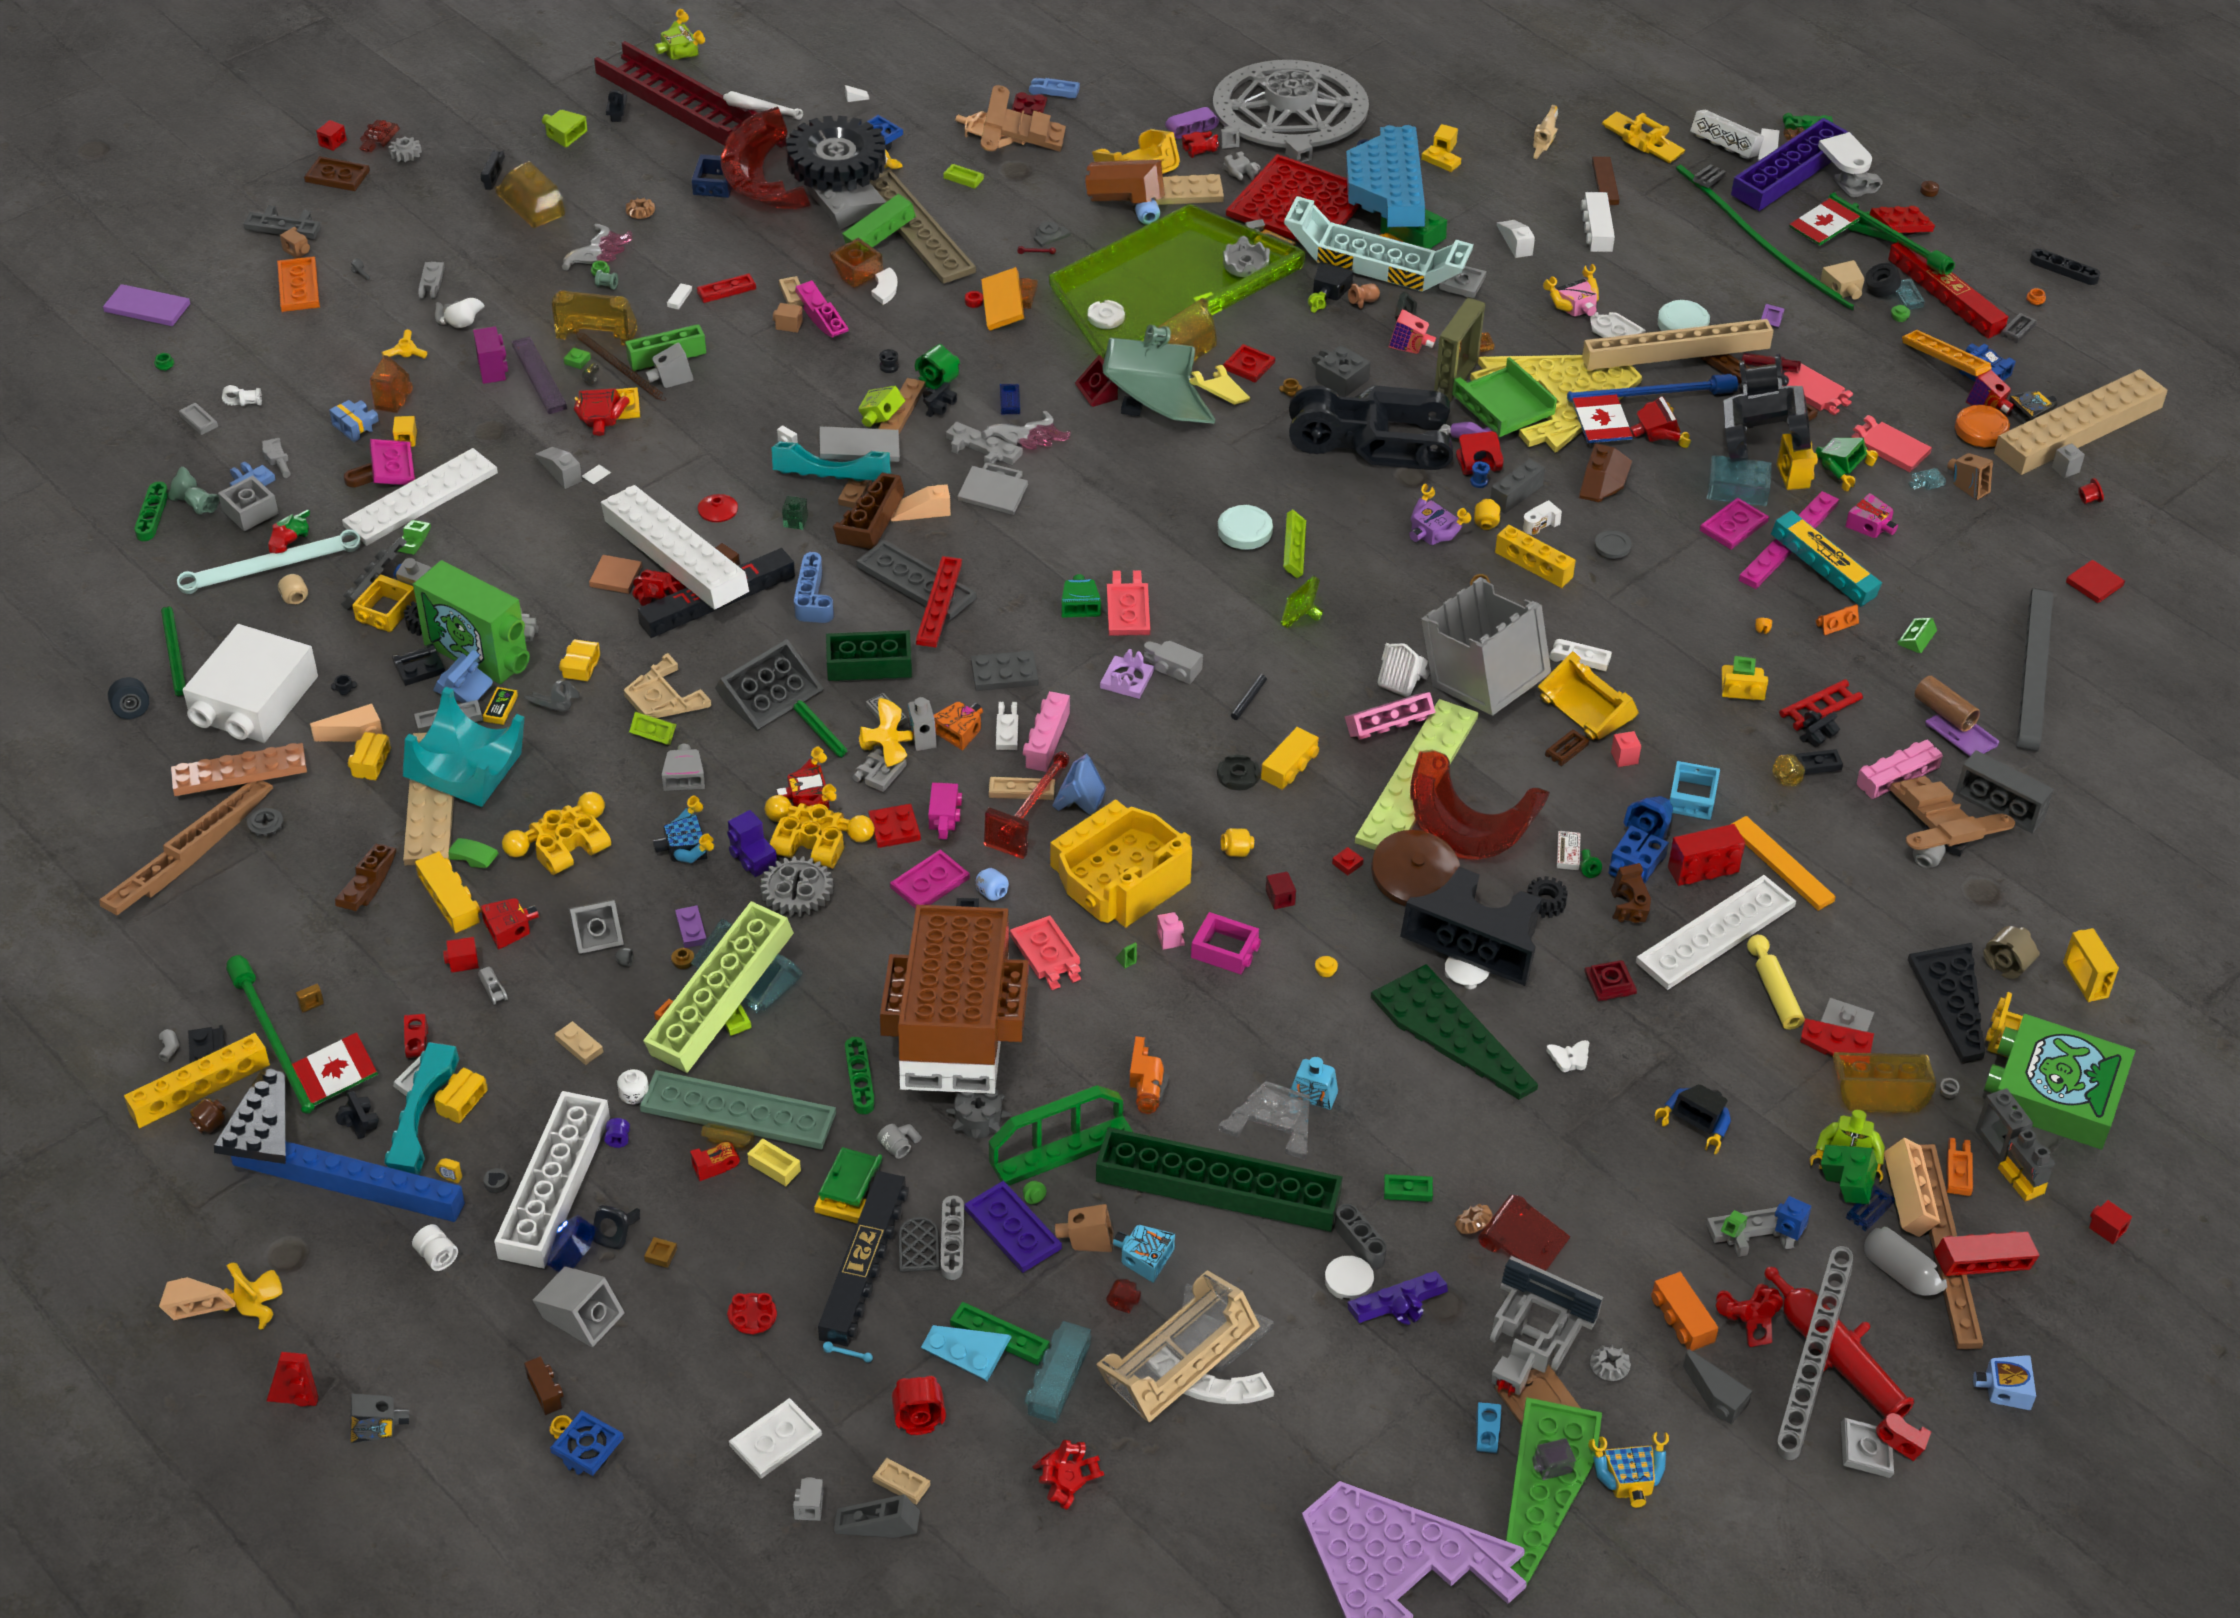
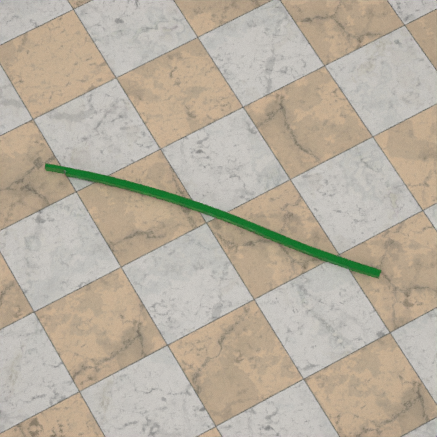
(1761, 241)

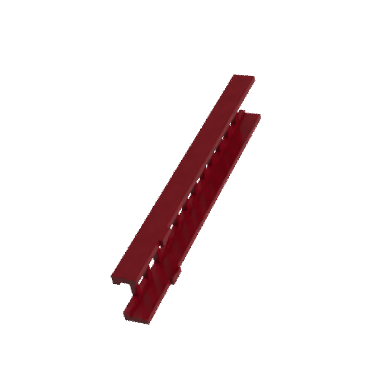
(682, 84)

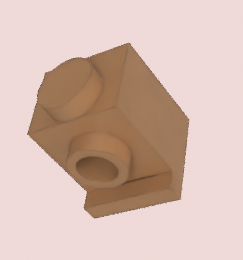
(294, 243)

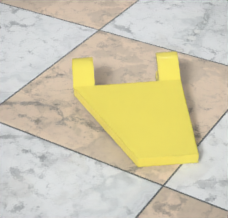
(1221, 386)

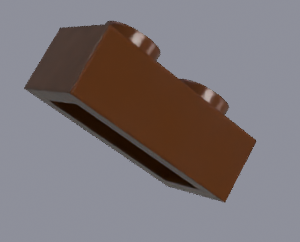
(541, 1381)

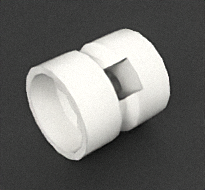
(435, 1247)

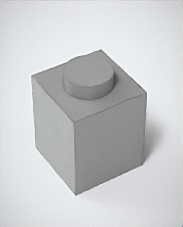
(1299, 149)
(2068, 460)

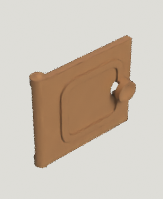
(1544, 1387)

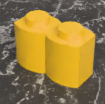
(580, 660)

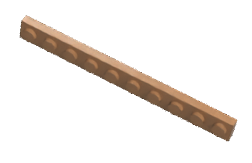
(911, 391)
(1958, 1292)

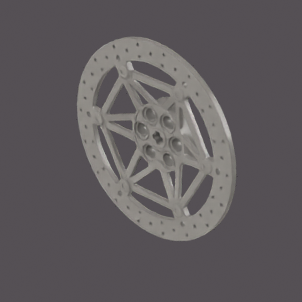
(1291, 90)

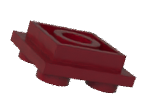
(1029, 103)
(1606, 988)

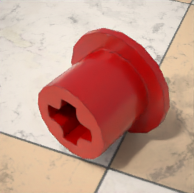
(2091, 492)

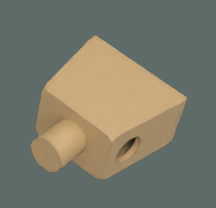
(1844, 279)

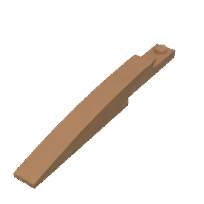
(186, 848)

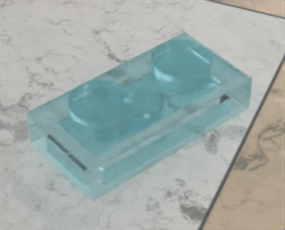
(1910, 295)

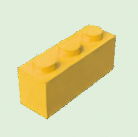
(1290, 758)

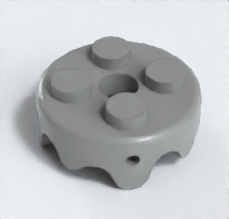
(1237, 257)

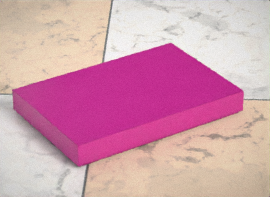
(391, 462)
(1734, 523)
(930, 880)

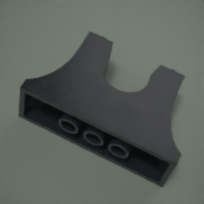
(1473, 933)

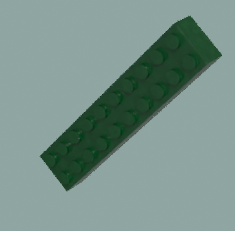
(1219, 1179)

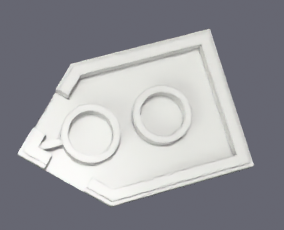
(1613, 325)

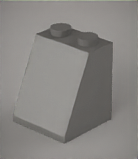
(579, 1305)

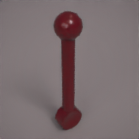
(1021, 250)

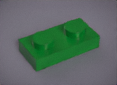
(1408, 1188)

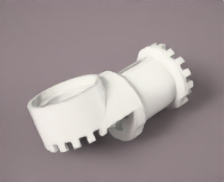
(242, 397)

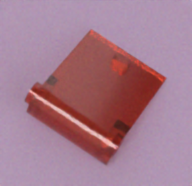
(1523, 1233)

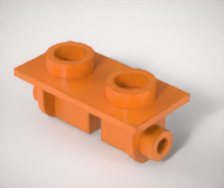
(1838, 620)

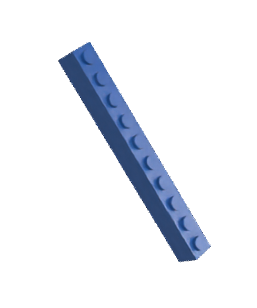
(363, 1181)

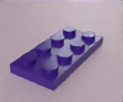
(1013, 1226)

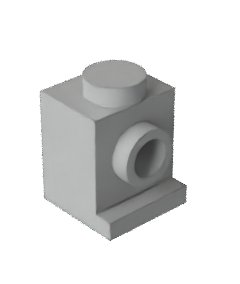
(809, 1500)

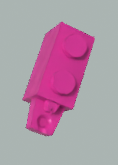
(944, 808)

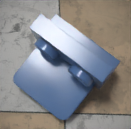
(465, 679)
(1081, 786)

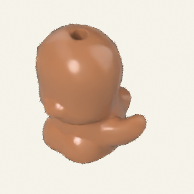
(1364, 293)

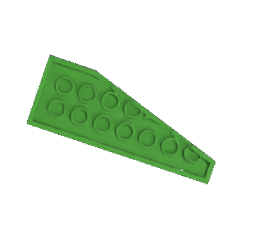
(1542, 1504)

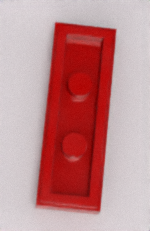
(726, 288)

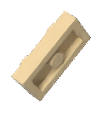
(788, 289)
(579, 1043)

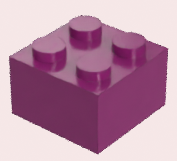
(490, 354)

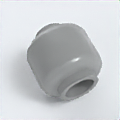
(1929, 857)

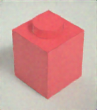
(1626, 749)

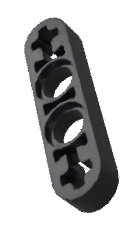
(2047, 259)

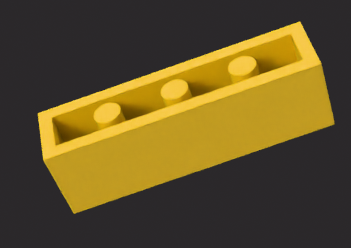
(447, 892)

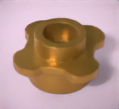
(1290, 387)

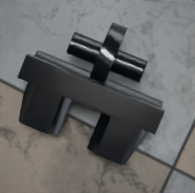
(616, 105)
(937, 399)
(1813, 732)
(354, 1115)

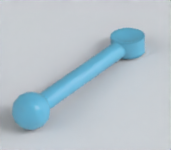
(828, 1347)

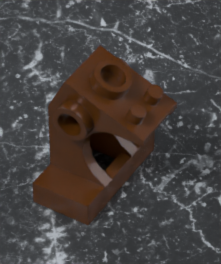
(1631, 885)

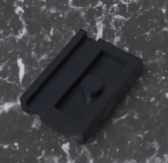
(204, 1042)

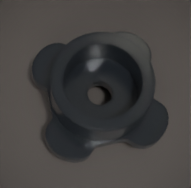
(343, 684)

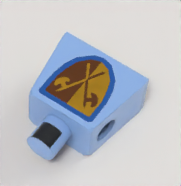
(2008, 1381)

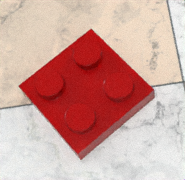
(894, 825)

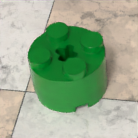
(937, 366)

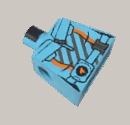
(1316, 1081)
(1145, 1250)

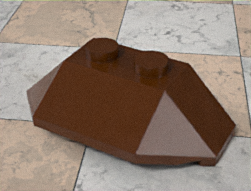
(1604, 473)

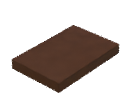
(337, 173)

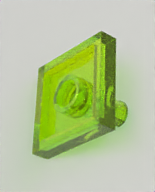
(1302, 602)

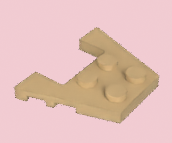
(656, 698)

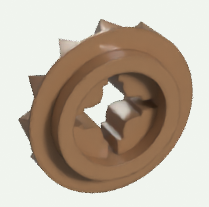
(640, 208)
(1473, 1219)

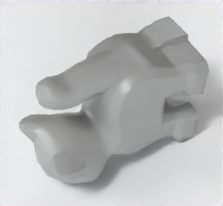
(1241, 165)

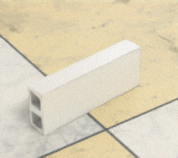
(679, 296)

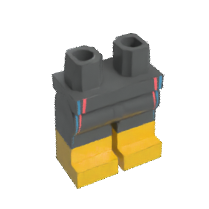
(2027, 1165)

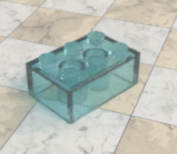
(1742, 480)

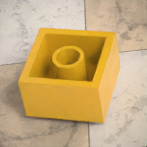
(1795, 467)

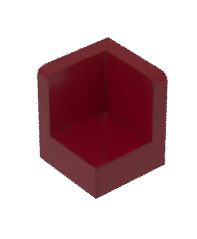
(1280, 890)

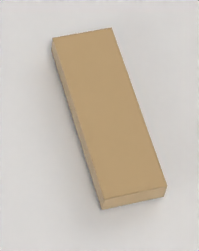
(1018, 788)

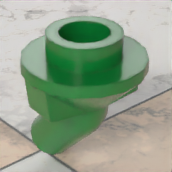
(1590, 865)

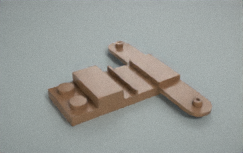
(1031, 129)
(1945, 819)

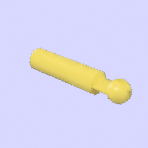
(1776, 983)

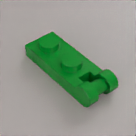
(1802, 121)

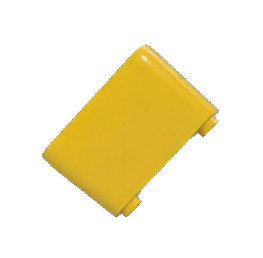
(1153, 145)
(1587, 698)

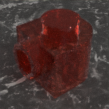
(1123, 1295)

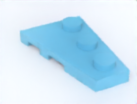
(967, 1349)

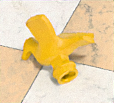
(886, 734)
(251, 1294)

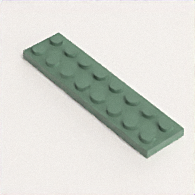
(738, 1108)

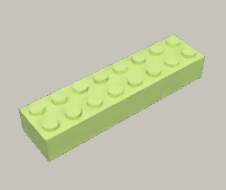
(718, 987)

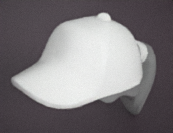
(458, 313)

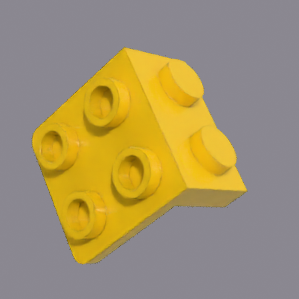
(1742, 685)
(2001, 1018)

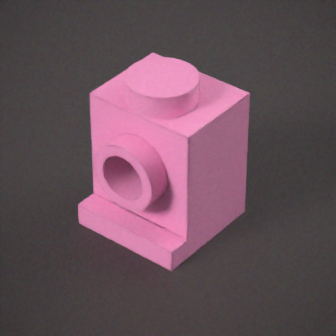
(1170, 931)

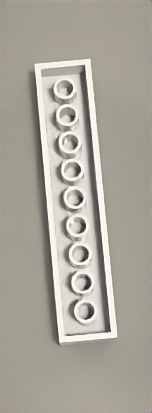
(675, 547)

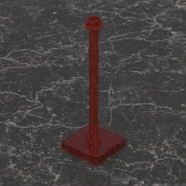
(1010, 832)

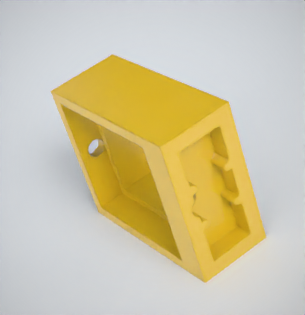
(388, 588)
(2090, 965)

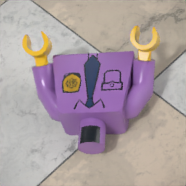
(1433, 522)

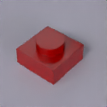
(1347, 861)

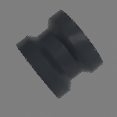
(889, 361)

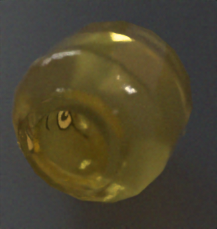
(1788, 770)

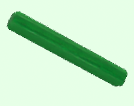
(820, 729)

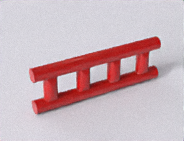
(1823, 695)

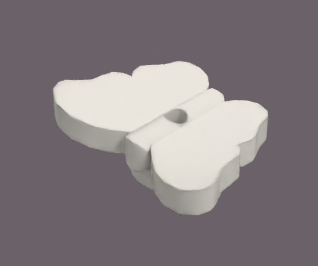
(1570, 1058)

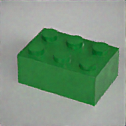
(1421, 236)

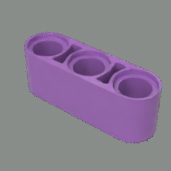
(1192, 121)

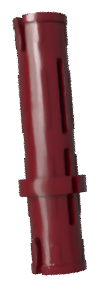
(1761, 360)

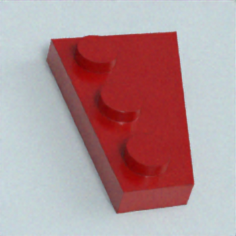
(1833, 1038)
(293, 1381)

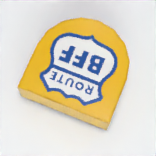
(449, 1170)

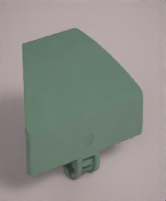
(1157, 374)

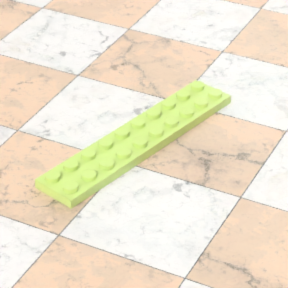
(1394, 808)

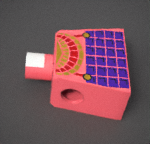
(1411, 333)

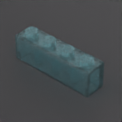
(1058, 1372)

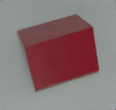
(1096, 385)

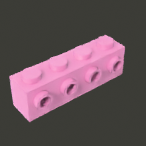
(1390, 714)
(1047, 731)

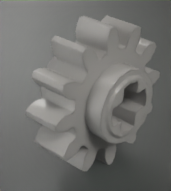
(405, 149)

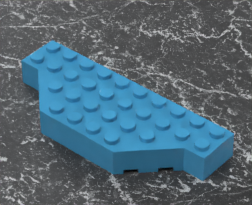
(1388, 177)

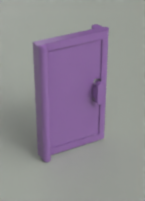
(1967, 741)

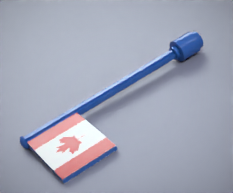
(1604, 418)

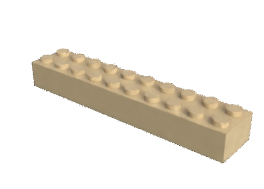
(2080, 421)

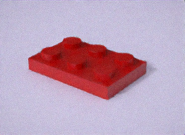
(1903, 219)

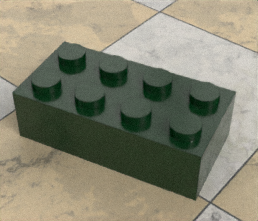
(868, 655)

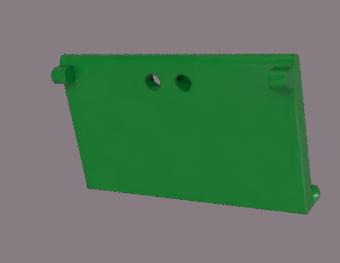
(850, 1177)

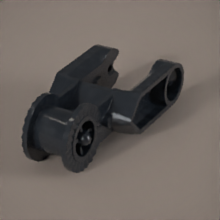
(1765, 401)
(1361, 423)

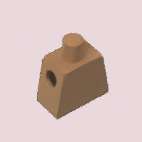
(1088, 1229)

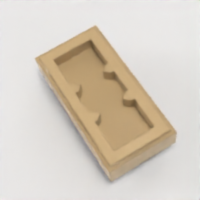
(901, 1480)

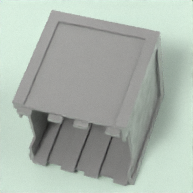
(1486, 647)

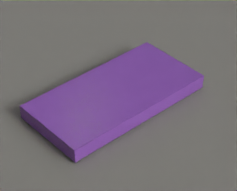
(146, 305)

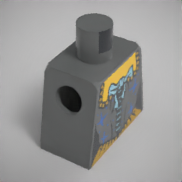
(2031, 405)
(374, 1417)

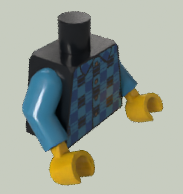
(684, 836)

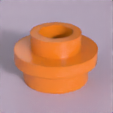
(2036, 296)

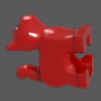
(1198, 144)

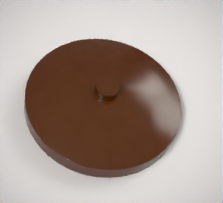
(1412, 865)

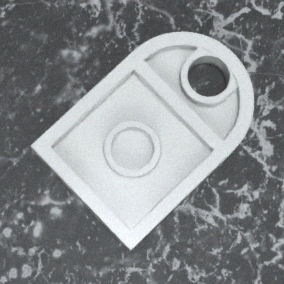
(1846, 153)

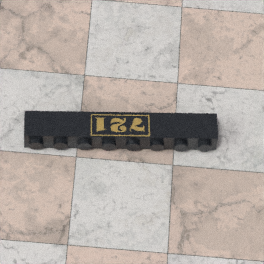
(862, 1259)

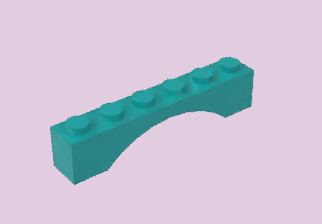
(792, 457)
(436, 1068)

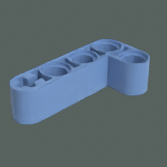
(807, 602)

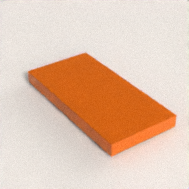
(298, 284)

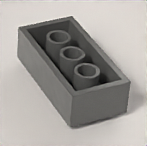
(2004, 791)

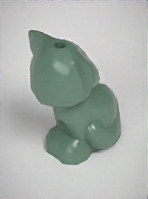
(185, 489)

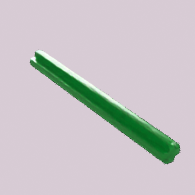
(173, 650)

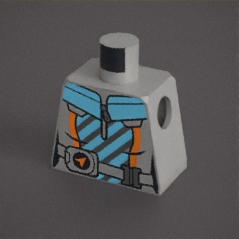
(921, 714)

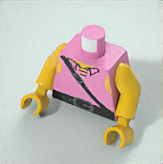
(1575, 297)

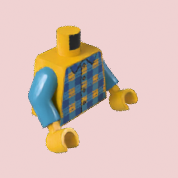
(1630, 1470)

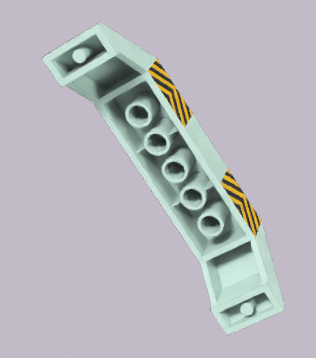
(1371, 253)

